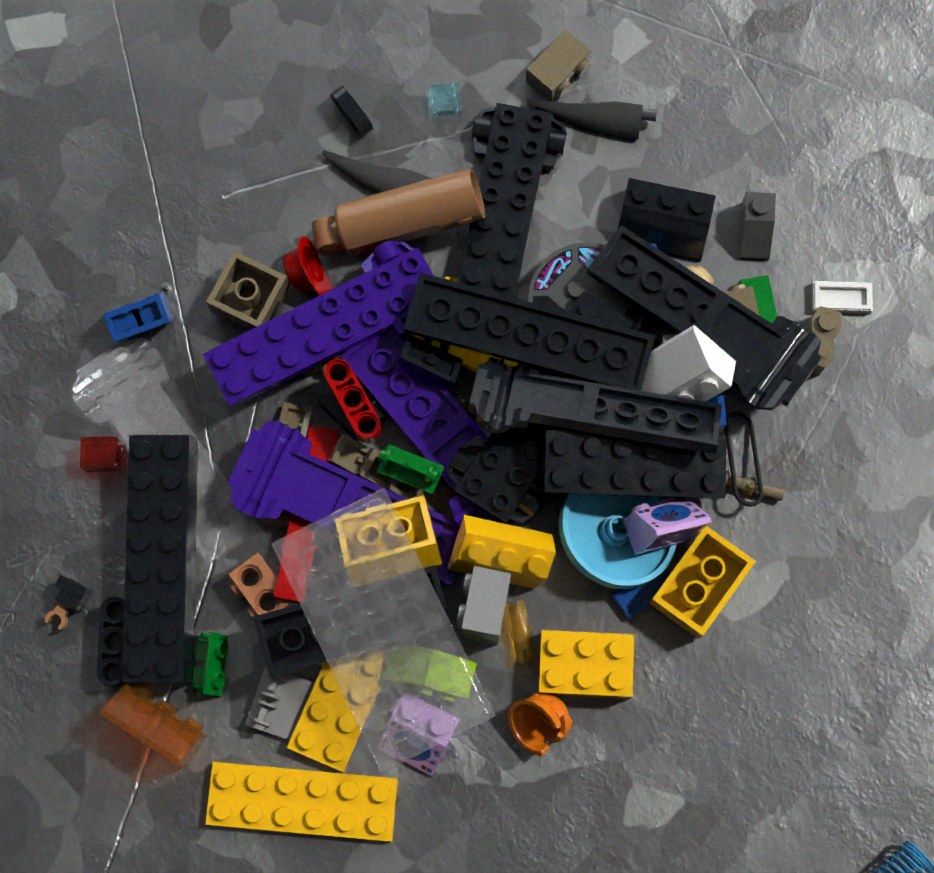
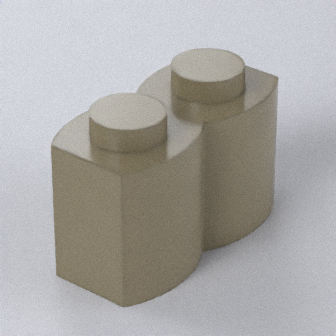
(826, 325)

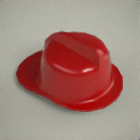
(305, 269)

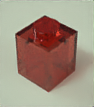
(102, 454)

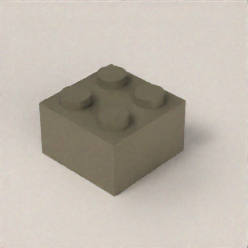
(247, 292)

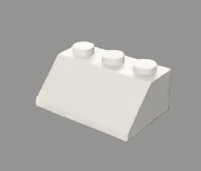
(689, 367)

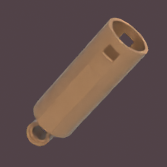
(401, 214)

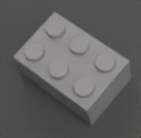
(485, 606)

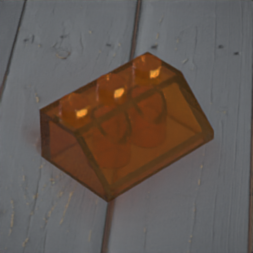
(155, 724)

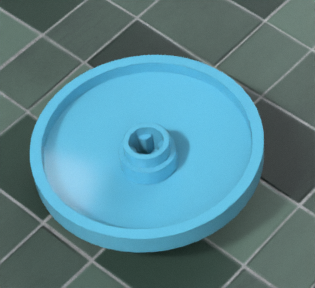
(600, 546)

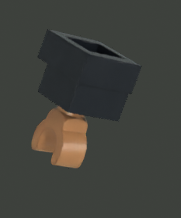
(72, 596)

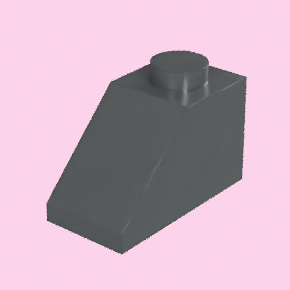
(757, 225)

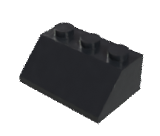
(668, 217)

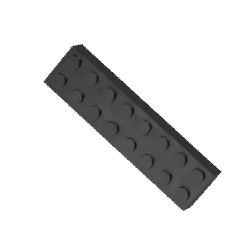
(160, 559)

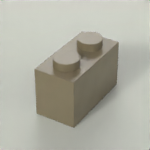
(559, 66)

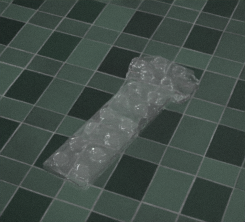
(127, 390)

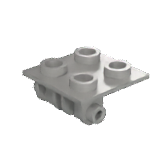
(279, 704)

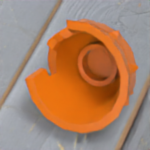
(539, 721)

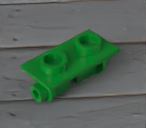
(410, 469)
(212, 649)

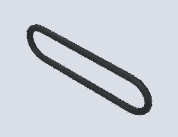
(755, 455)

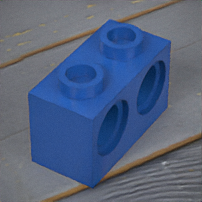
(138, 316)

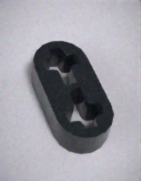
(351, 111)

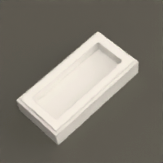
(842, 296)

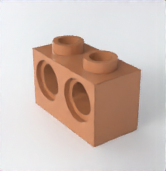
(256, 593)

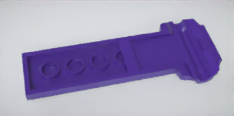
(321, 326)
(418, 407)
(281, 475)

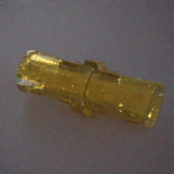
(520, 632)

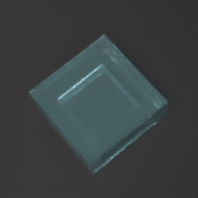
(445, 99)

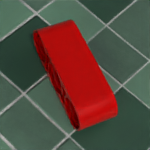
(349, 387)

